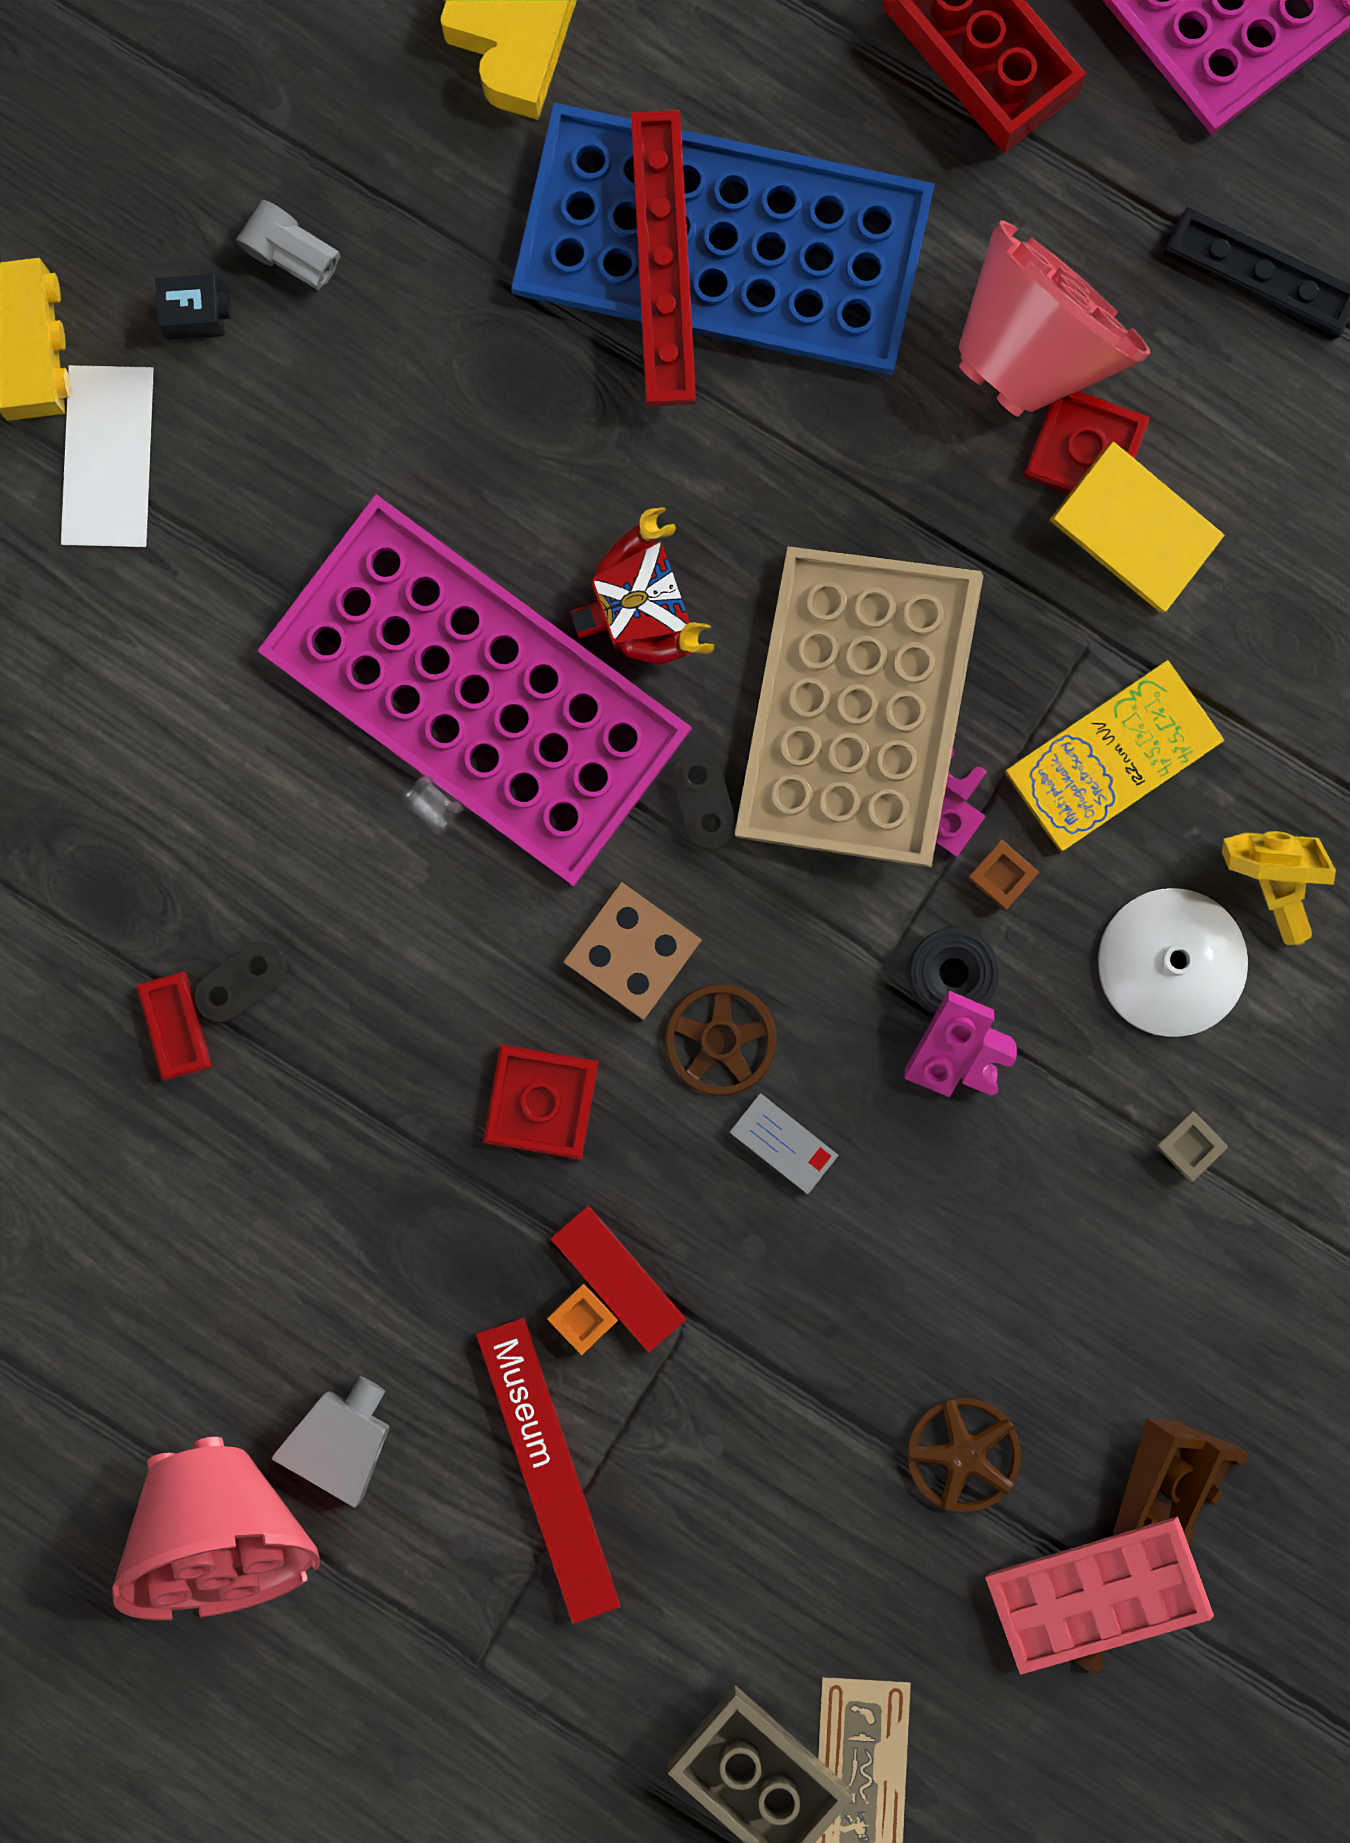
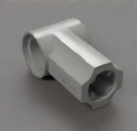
(276, 239)

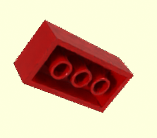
(993, 60)

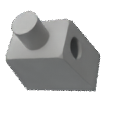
(338, 1442)

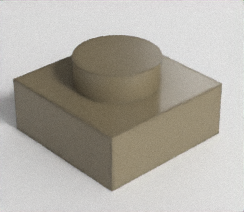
(1191, 1146)

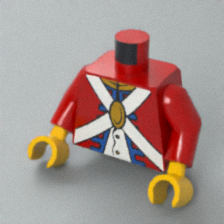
(640, 599)

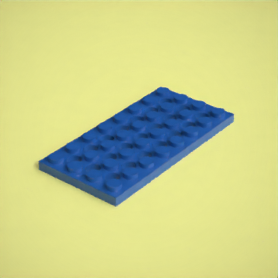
(762, 173)

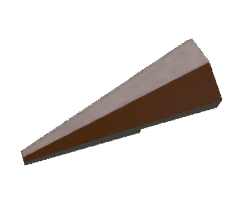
(1170, 1478)

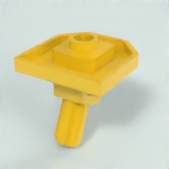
(1283, 869)

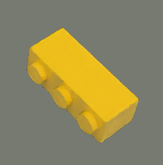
(30, 342)

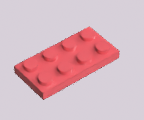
(1099, 1596)

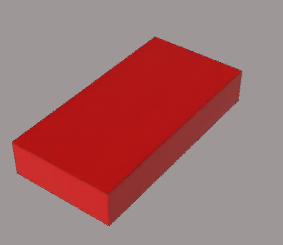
(174, 1026)

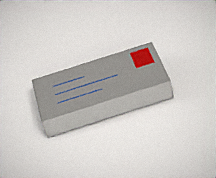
(784, 1143)

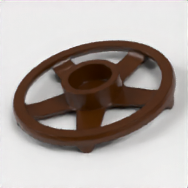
(720, 1039)
(964, 1455)

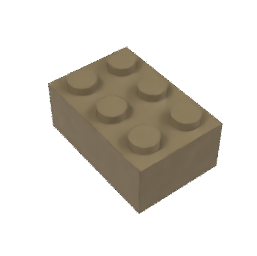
(757, 1776)

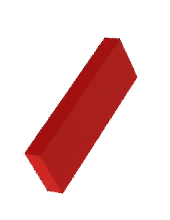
(618, 1279)

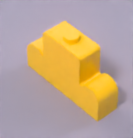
(517, 45)

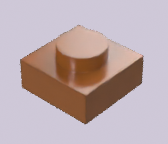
(1003, 875)

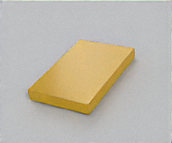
(1137, 527)

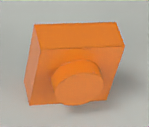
(582, 1319)

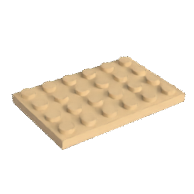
(859, 706)

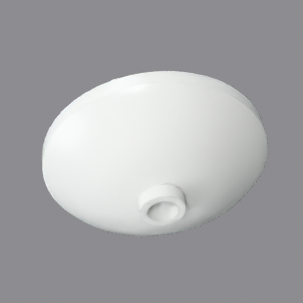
(1138, 968)

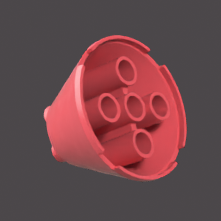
(1040, 327)
(209, 1537)

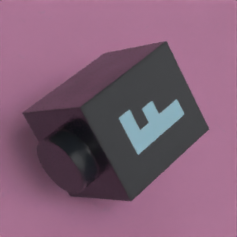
(192, 306)

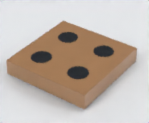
(632, 951)

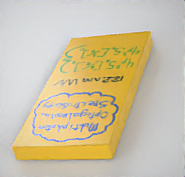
(1114, 756)

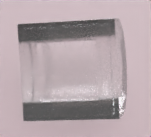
(433, 805)

